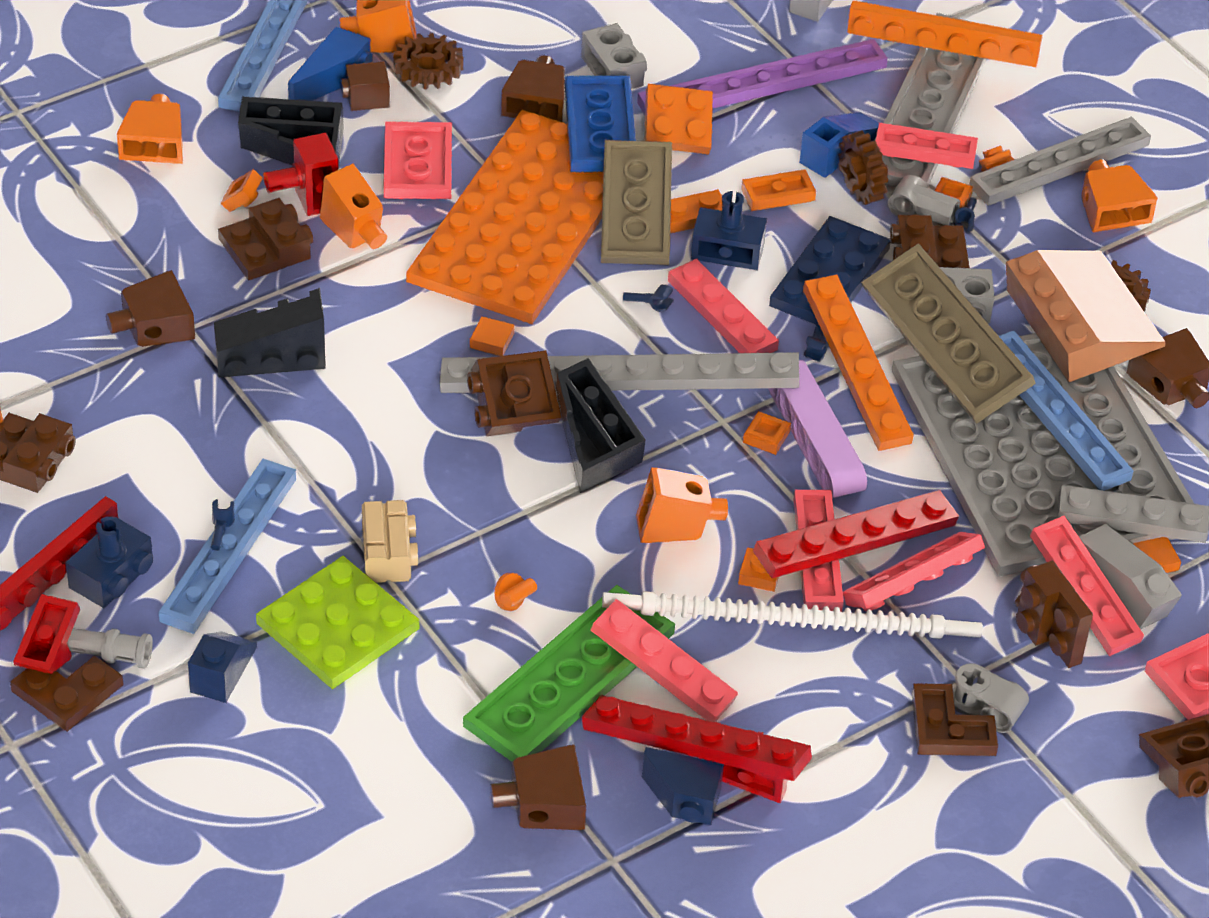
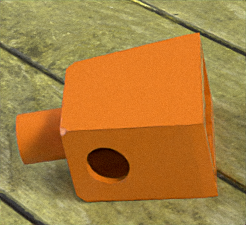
(383, 22)
(151, 131)
(1116, 197)
(352, 208)
(676, 507)

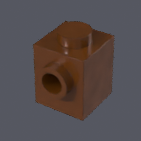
(366, 86)

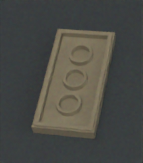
(636, 202)

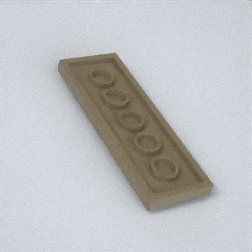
(948, 333)

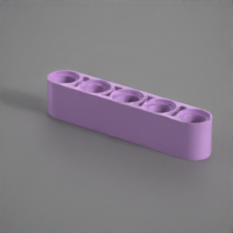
(820, 436)

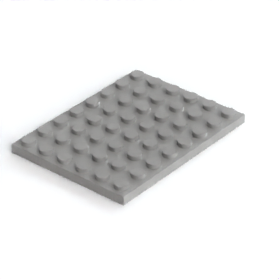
(1014, 468)

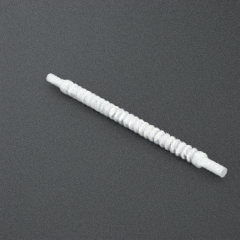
(935, 626)

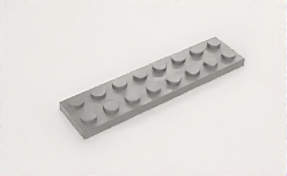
(931, 100)

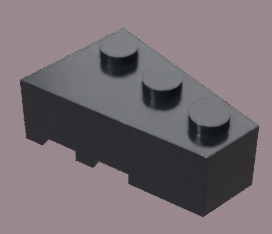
(272, 124)
(272, 340)
(596, 426)

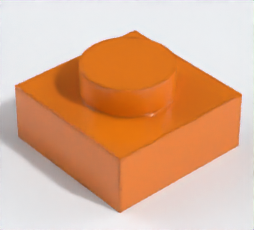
(242, 191)
(754, 574)

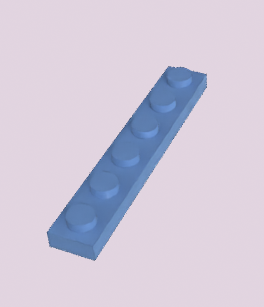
(261, 52)
(1068, 422)
(214, 569)

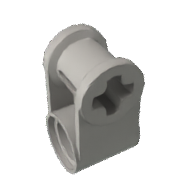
(989, 696)

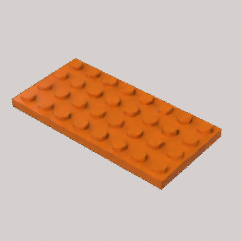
(514, 224)

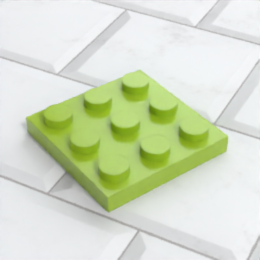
(337, 622)

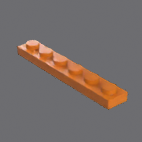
(944, 33)
(858, 363)

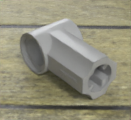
(915, 198)

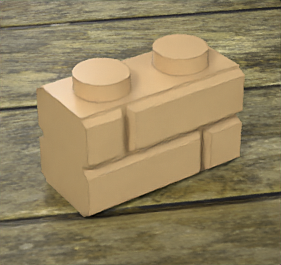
(387, 541)

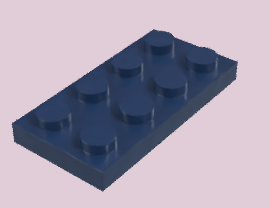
(834, 250)

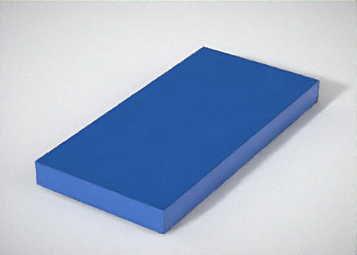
(596, 112)

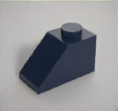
(219, 664)
(683, 784)

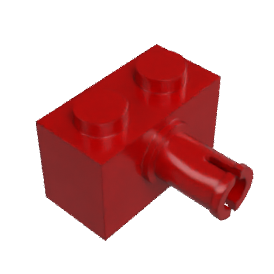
(312, 162)

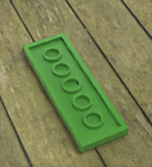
(554, 687)

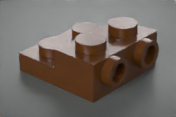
(267, 239)
(942, 243)
(513, 392)
(33, 449)
(1053, 612)
(1181, 755)

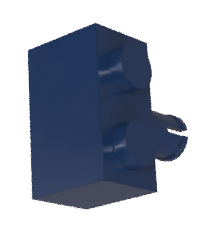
(729, 235)
(109, 561)

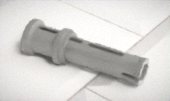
(112, 646)

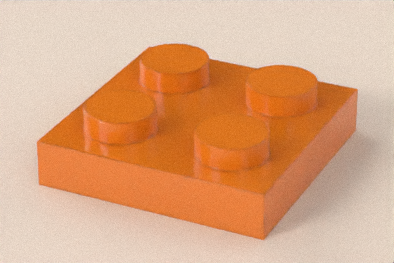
(679, 117)

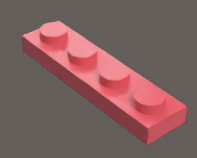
(722, 309)
(921, 566)
(822, 582)
(1110, 618)
(664, 661)

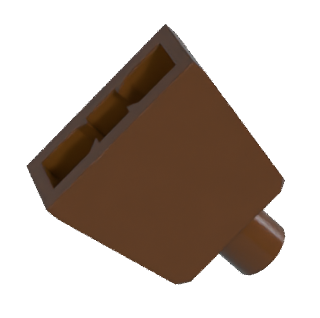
(535, 88)
(154, 312)
(1174, 371)
(545, 790)

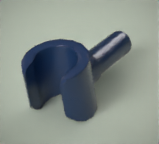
(966, 214)
(658, 300)
(816, 348)
(221, 519)

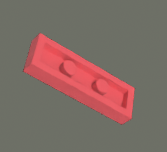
(926, 145)

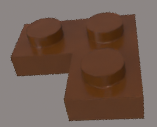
(69, 698)
(945, 733)

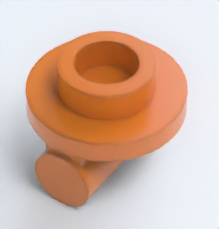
(995, 157)
(512, 591)

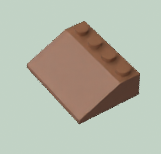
(1080, 310)

